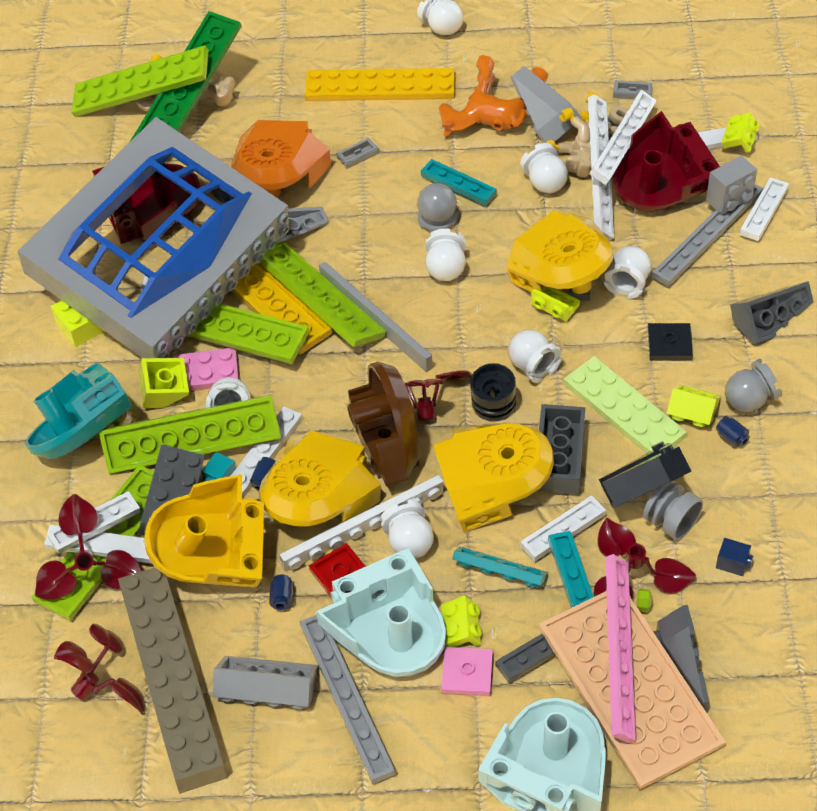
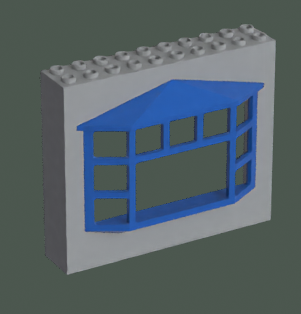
(191, 278)

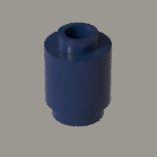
(733, 431)
(260, 471)
(281, 592)

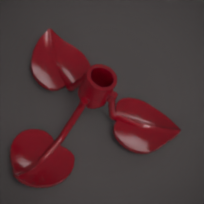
(425, 406)
(616, 539)
(54, 579)
(88, 681)

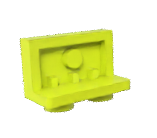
(740, 131)
(555, 302)
(461, 622)

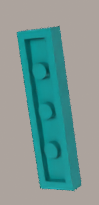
(459, 182)
(491, 564)
(570, 568)

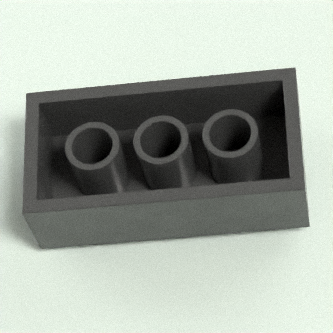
(565, 434)
(172, 478)

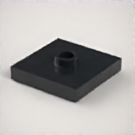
(670, 341)

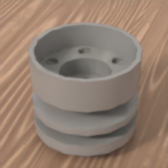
(673, 510)

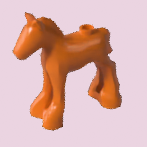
(484, 107)

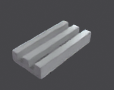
(630, 89)
(354, 155)

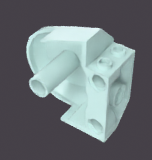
(387, 616)
(547, 759)

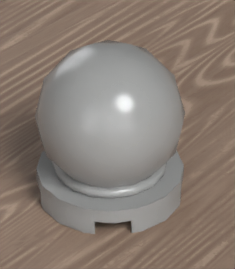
(437, 207)
(750, 388)

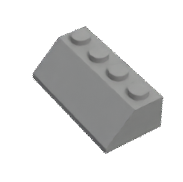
(264, 681)

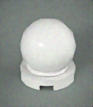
(441, 15)
(545, 168)
(445, 254)
(628, 272)
(534, 354)
(227, 391)
(408, 528)

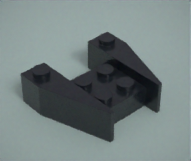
(645, 473)

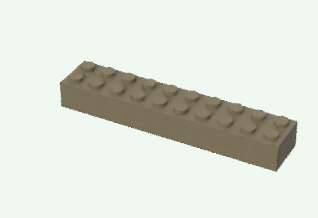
(172, 680)

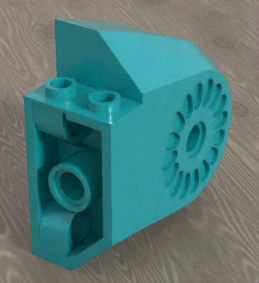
(76, 411)

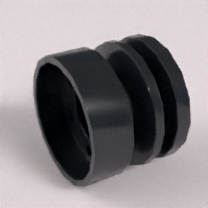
(493, 392)

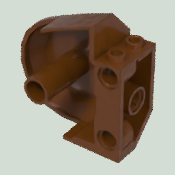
(385, 423)

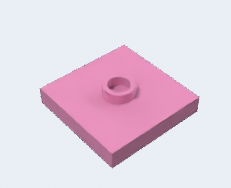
(467, 671)

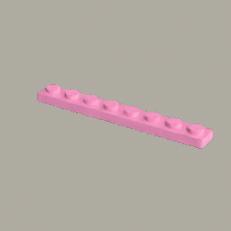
(620, 649)

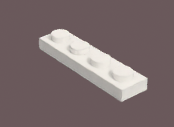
(764, 209)
(108, 515)
(573, 520)

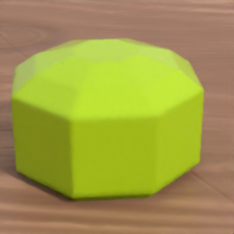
(644, 600)

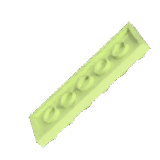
(623, 406)

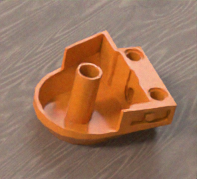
(280, 154)

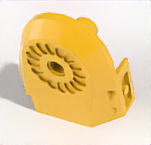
(559, 254)
(492, 468)
(318, 481)
(209, 535)

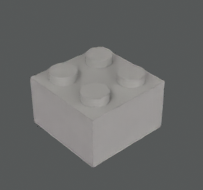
(731, 185)

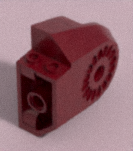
(663, 166)
(151, 205)

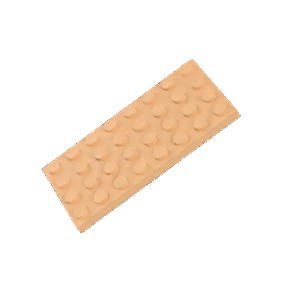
(668, 717)

